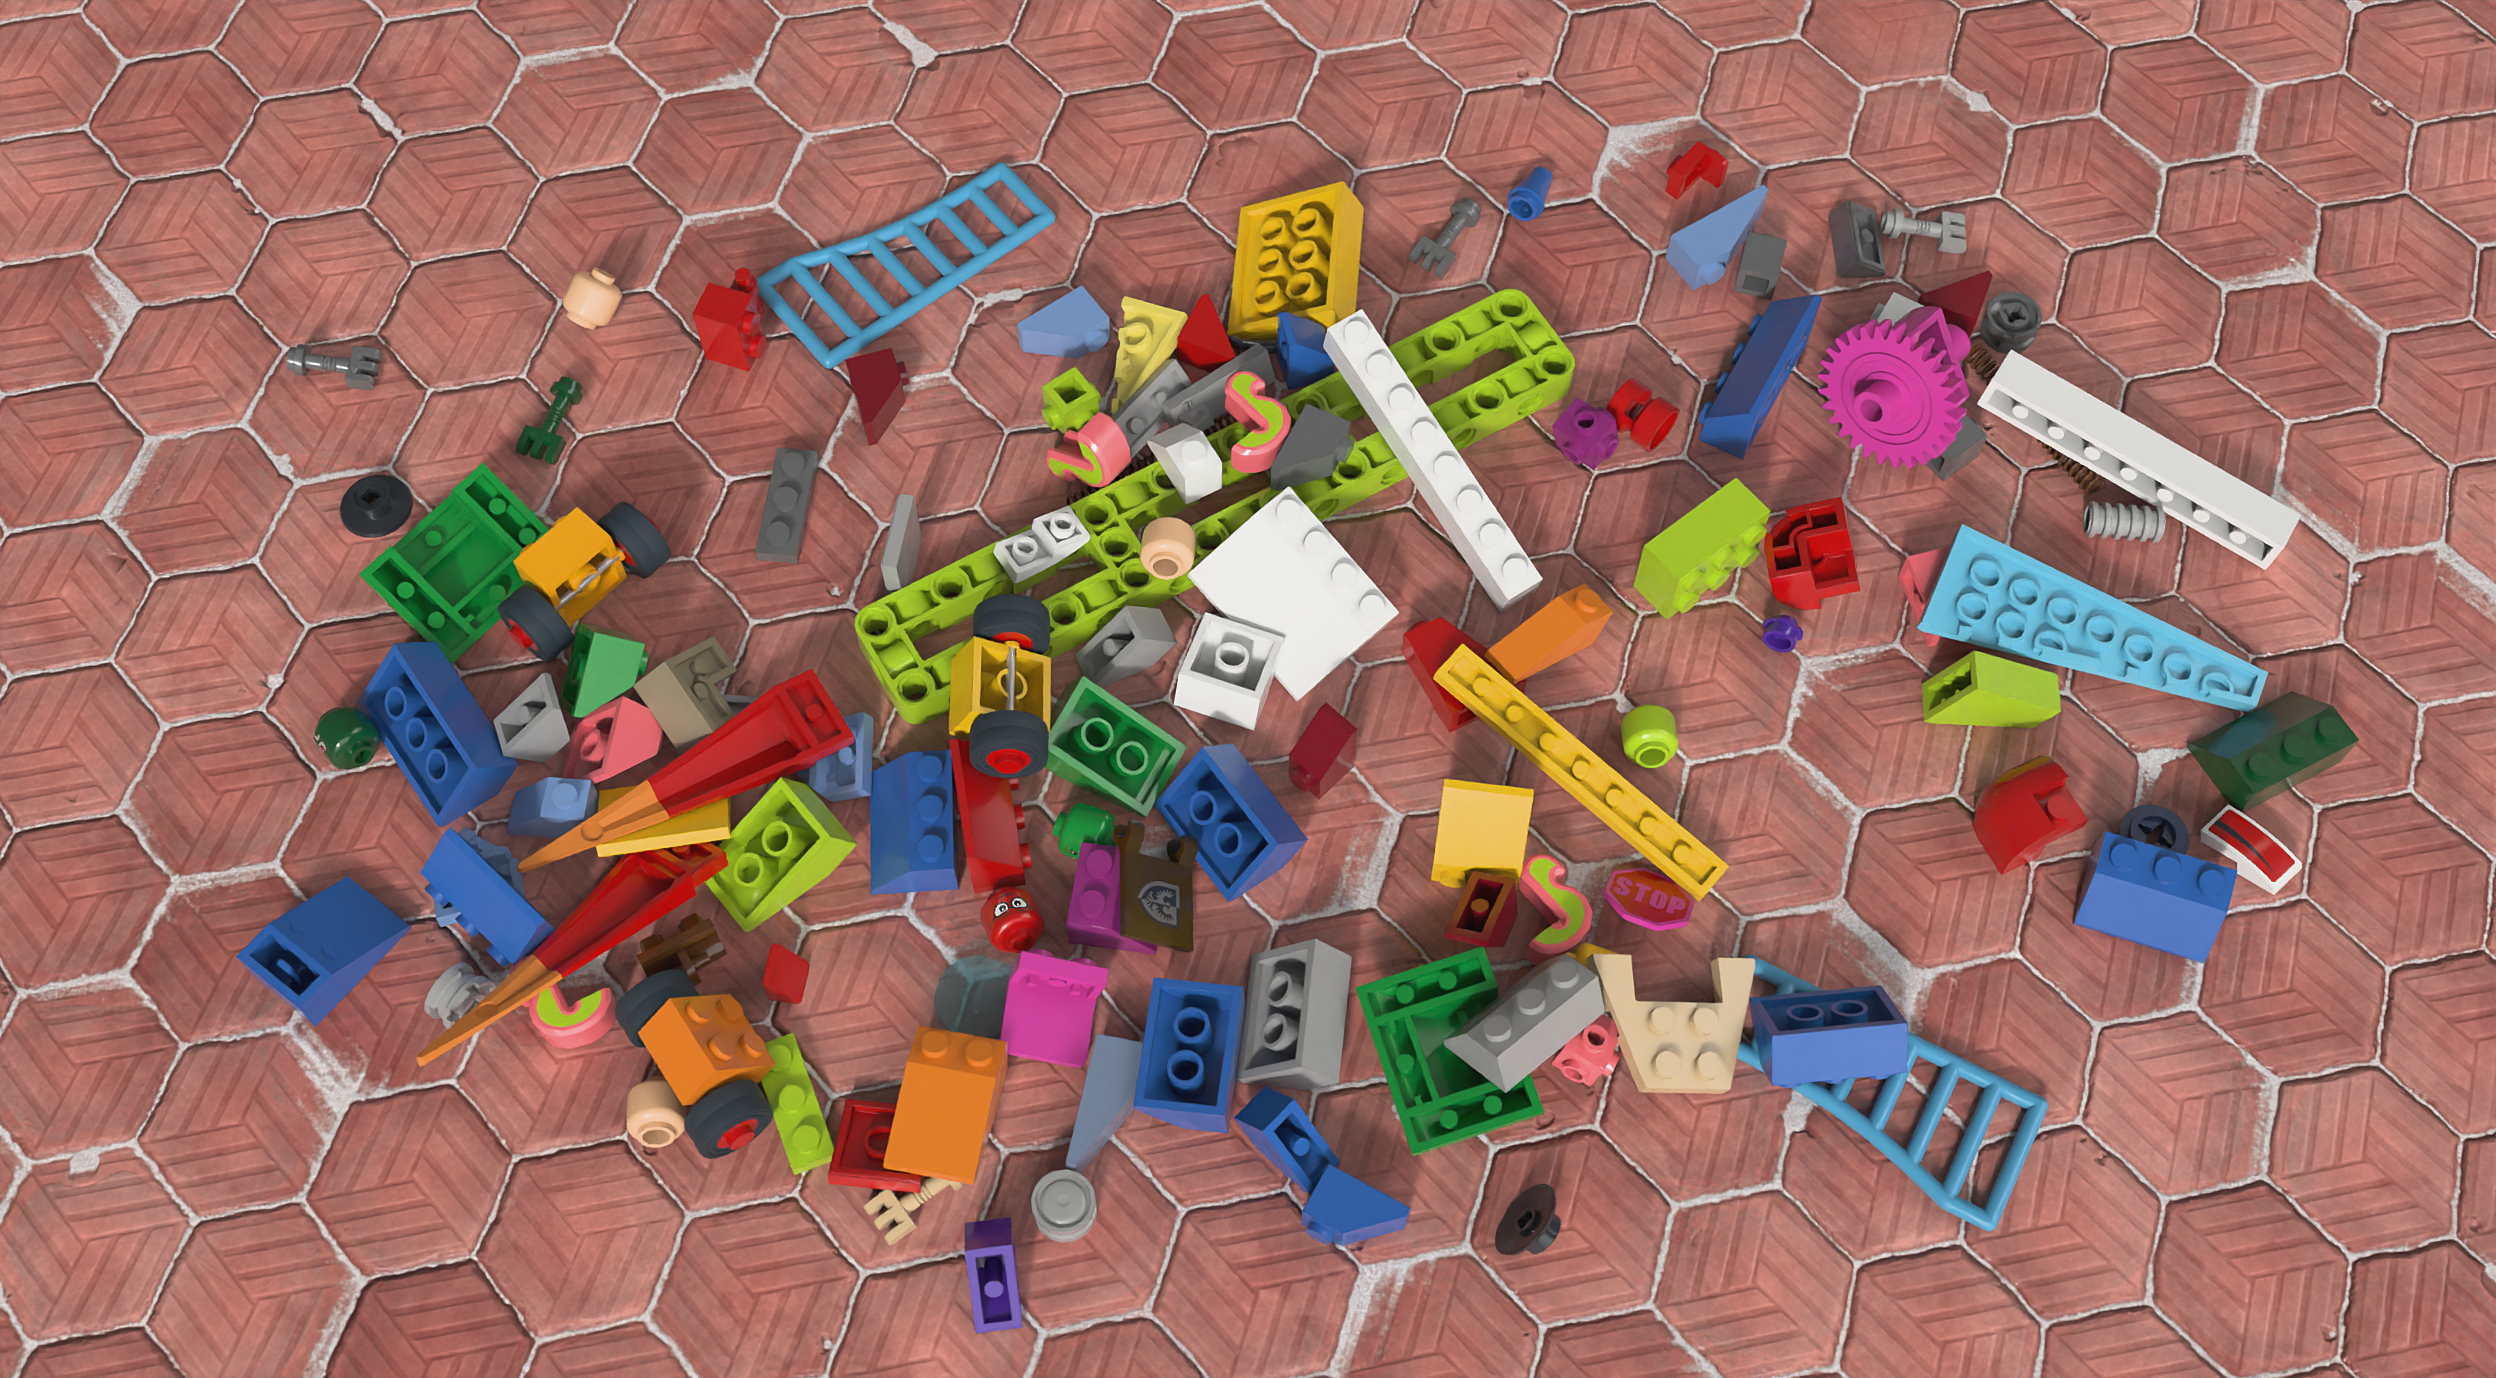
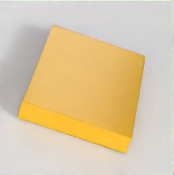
(697, 826)

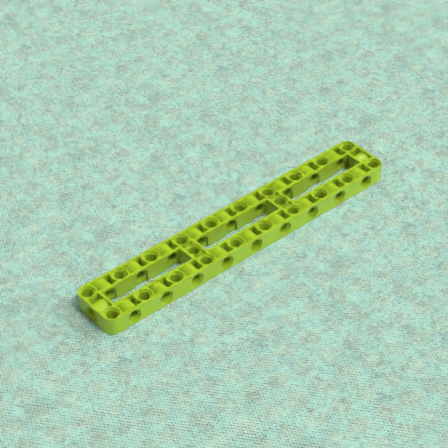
(1141, 499)

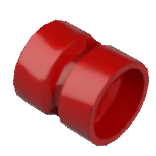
(1651, 423)

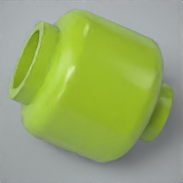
(1649, 735)

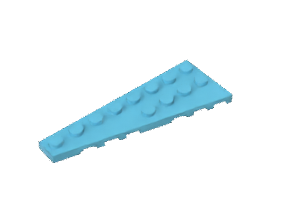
(2034, 611)

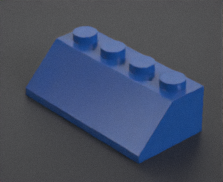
(1758, 374)
(435, 731)

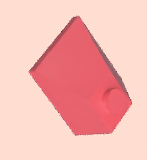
(612, 740)

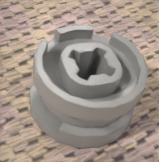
(456, 993)
(1064, 1206)

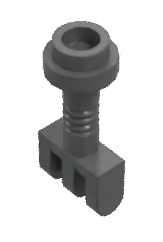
(1464, 214)
(359, 368)

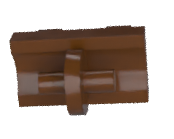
(687, 951)

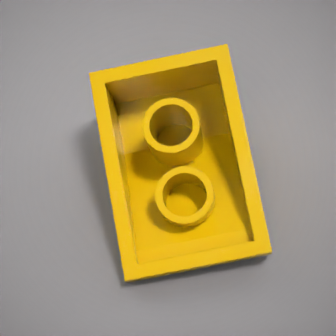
(1480, 831)

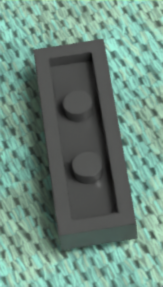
(787, 505)

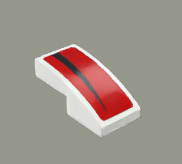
(2256, 851)

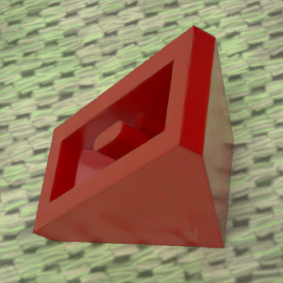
(1203, 338)

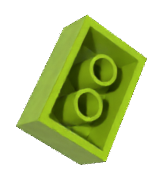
(1702, 549)

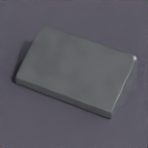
(1856, 241)

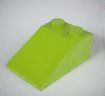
(778, 853)

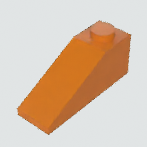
(1551, 634)

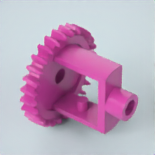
(1898, 386)

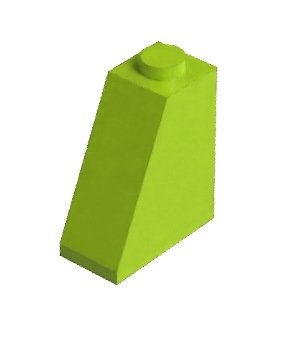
(1991, 693)

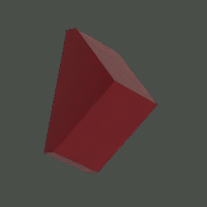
(1960, 301)

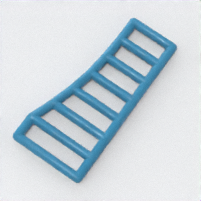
(874, 242)
(1909, 1160)

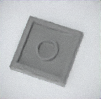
(901, 545)

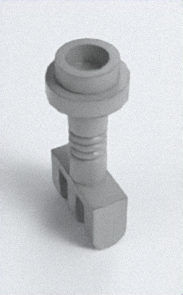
(1948, 229)

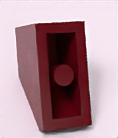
(877, 390)
(1323, 752)
(1484, 911)

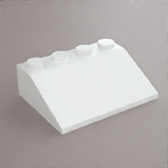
(1297, 583)

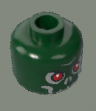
(345, 736)

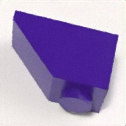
(993, 1275)

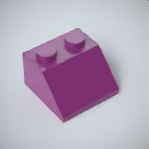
(1096, 902)

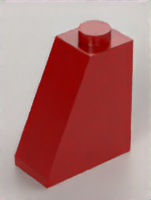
(1426, 649)

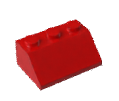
(989, 824)

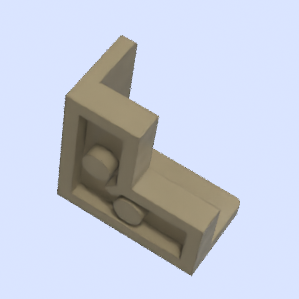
(685, 696)

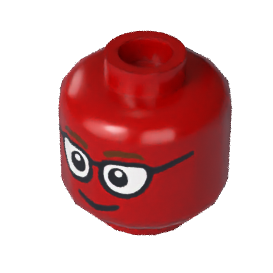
(1012, 918)

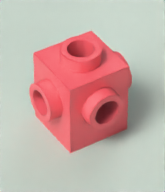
(1590, 1052)

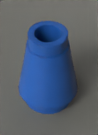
(1529, 196)

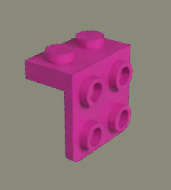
(1051, 1007)

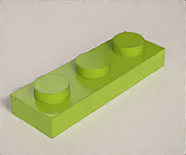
(796, 1107)

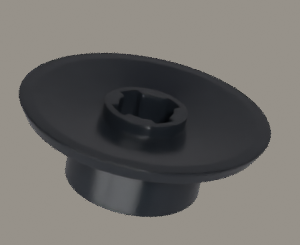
(383, 516)
(1529, 1222)

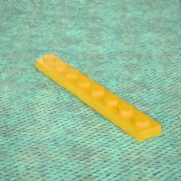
(1581, 772)

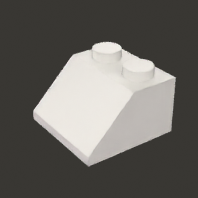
(1228, 671)

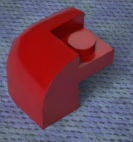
(1811, 555)
(2025, 812)

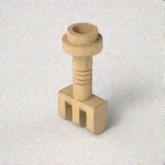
(900, 1208)

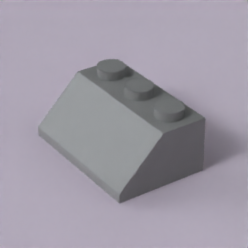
(1295, 1016)
(1529, 1021)

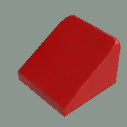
(784, 975)

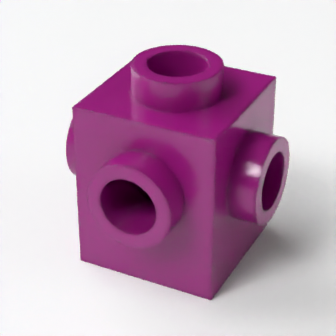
(1586, 434)

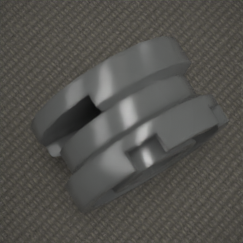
(2011, 322)

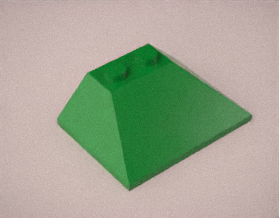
(458, 563)
(1431, 1086)

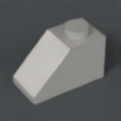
(1126, 645)
(533, 723)

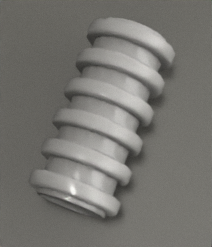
(2124, 522)

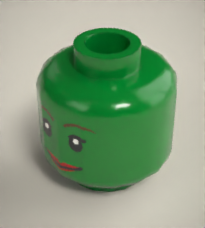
(1085, 825)

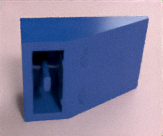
(323, 948)

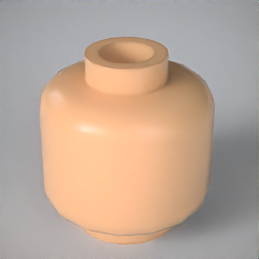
(591, 298)
(1168, 547)
(654, 1113)

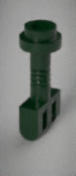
(566, 392)

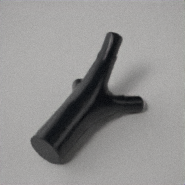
(1270, 343)

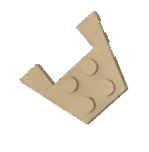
(1678, 1043)

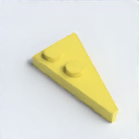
(1145, 344)

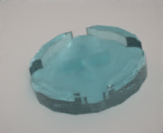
(973, 996)

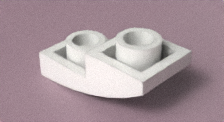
(1044, 545)

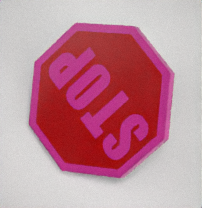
(1648, 899)

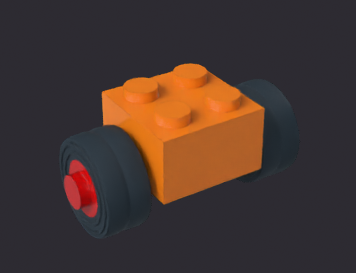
(705, 1056)

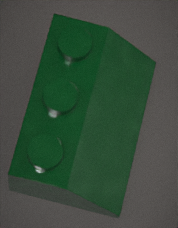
(2273, 749)

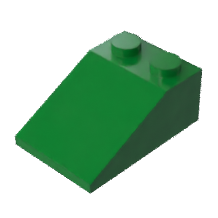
(1109, 748)

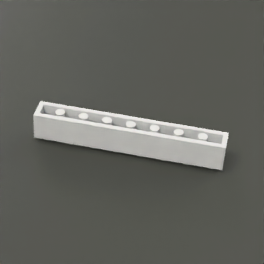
(2139, 460)
(1431, 461)

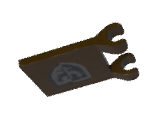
(1154, 891)

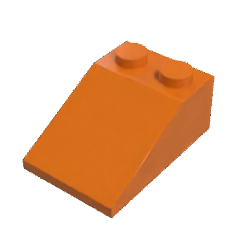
(946, 1104)

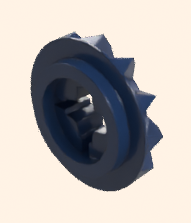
(2148, 818)

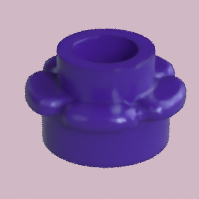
(1781, 633)

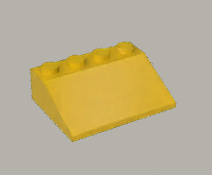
(1296, 259)

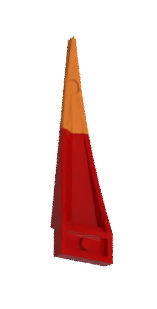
(765, 741)
(625, 901)

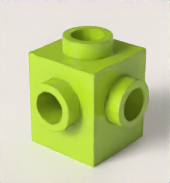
(1069, 401)

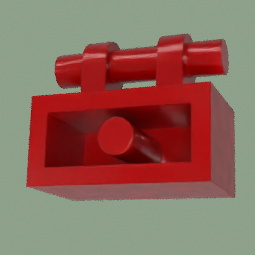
(731, 322)

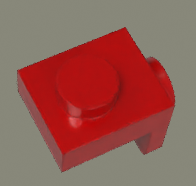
(1696, 163)

